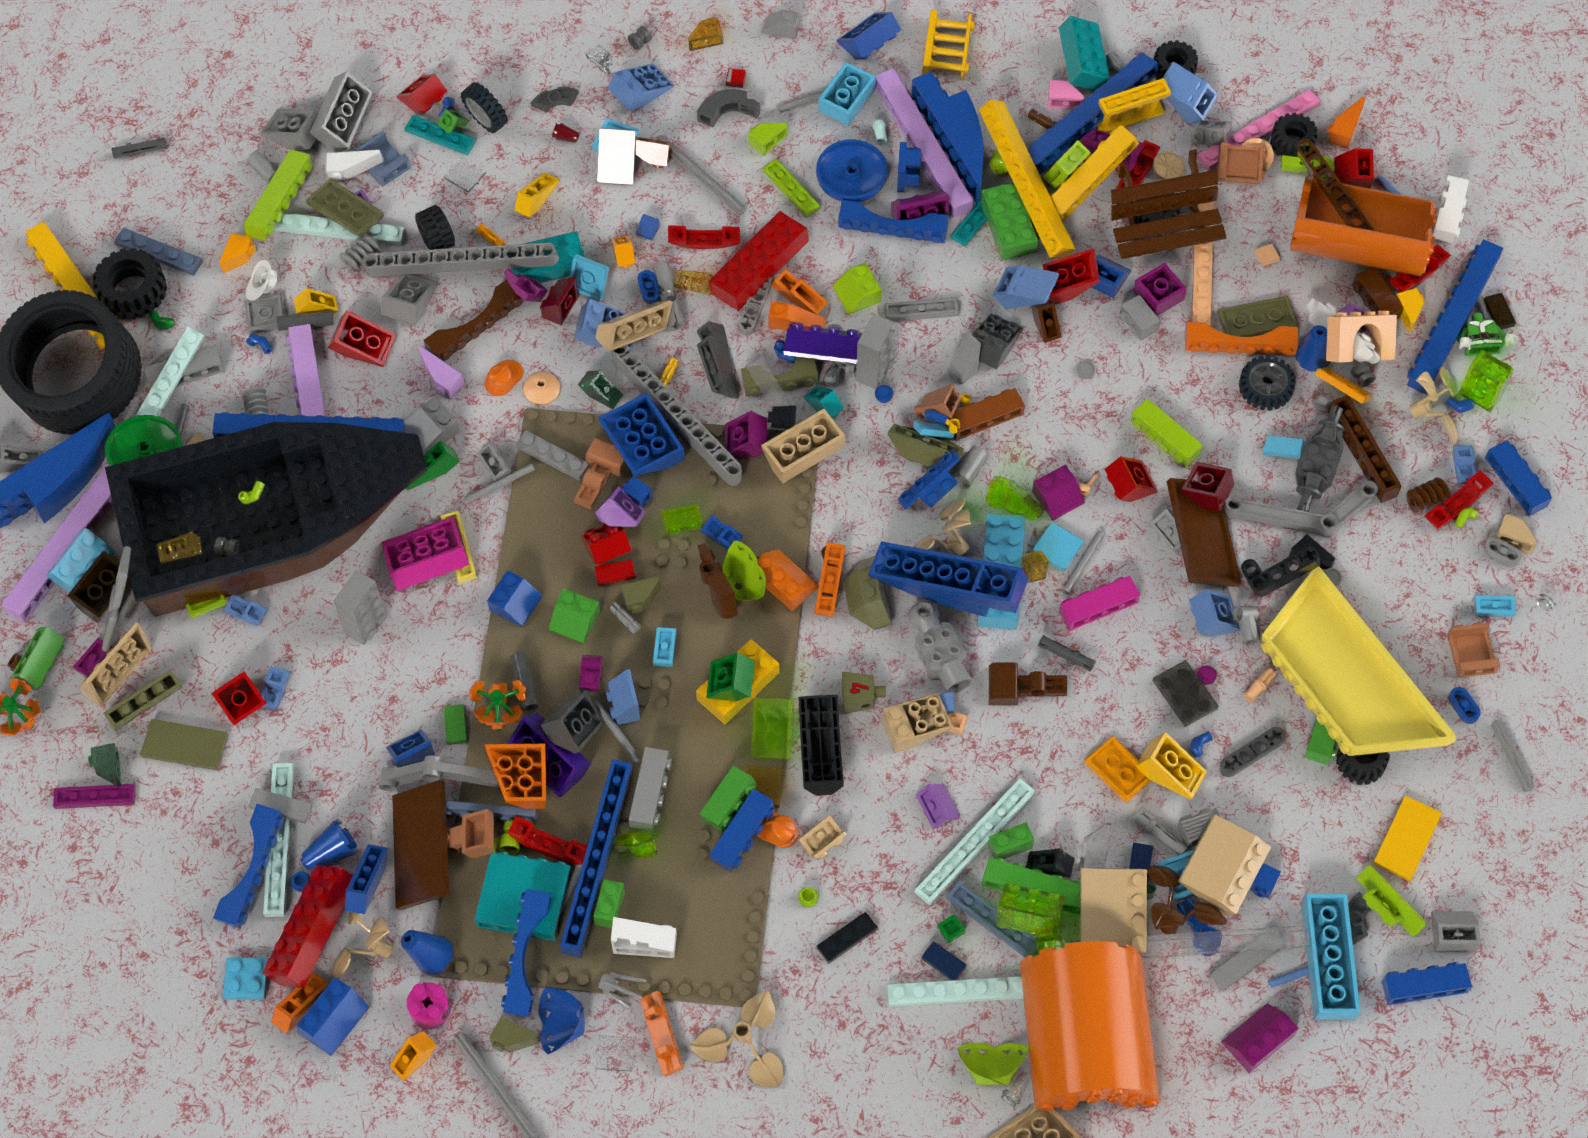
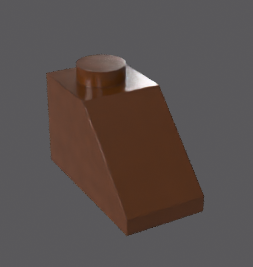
(1046, 321)

